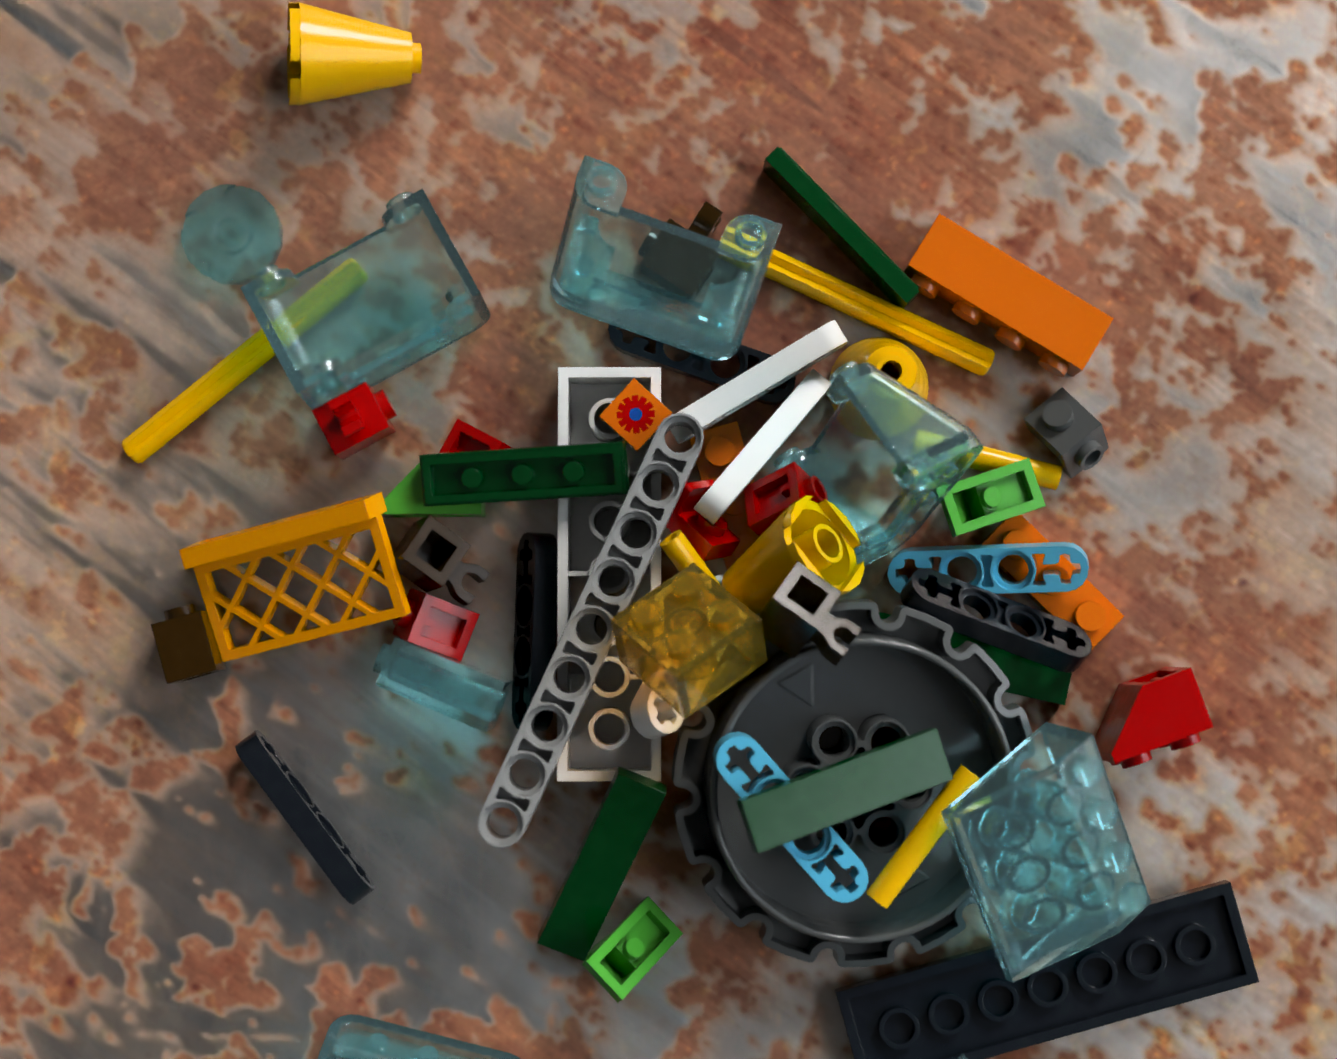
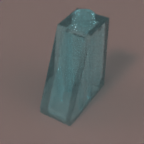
(442, 683)

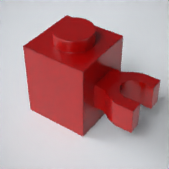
(355, 419)

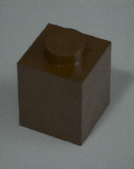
(187, 645)

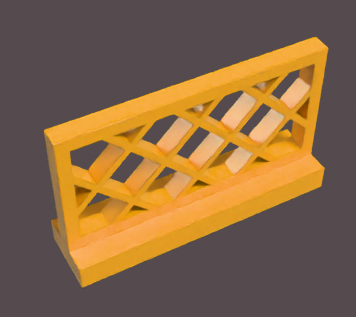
(285, 535)

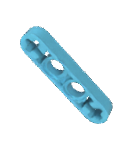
(987, 562)
(843, 855)

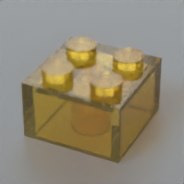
(689, 640)

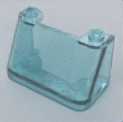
(657, 274)
(369, 304)
(884, 457)

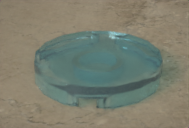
(231, 234)

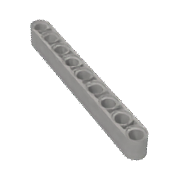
(571, 648)

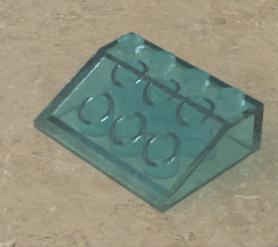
(1047, 851)

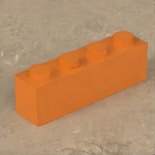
(1007, 297)

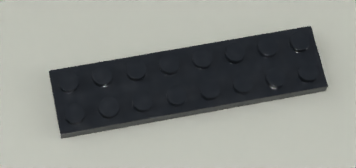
(964, 1005)

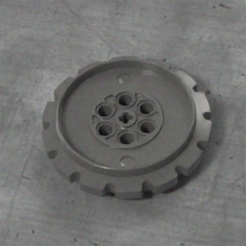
(894, 677)

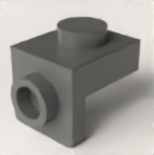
(1068, 432)

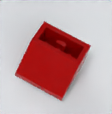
(1151, 714)

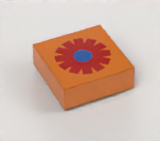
(635, 414)

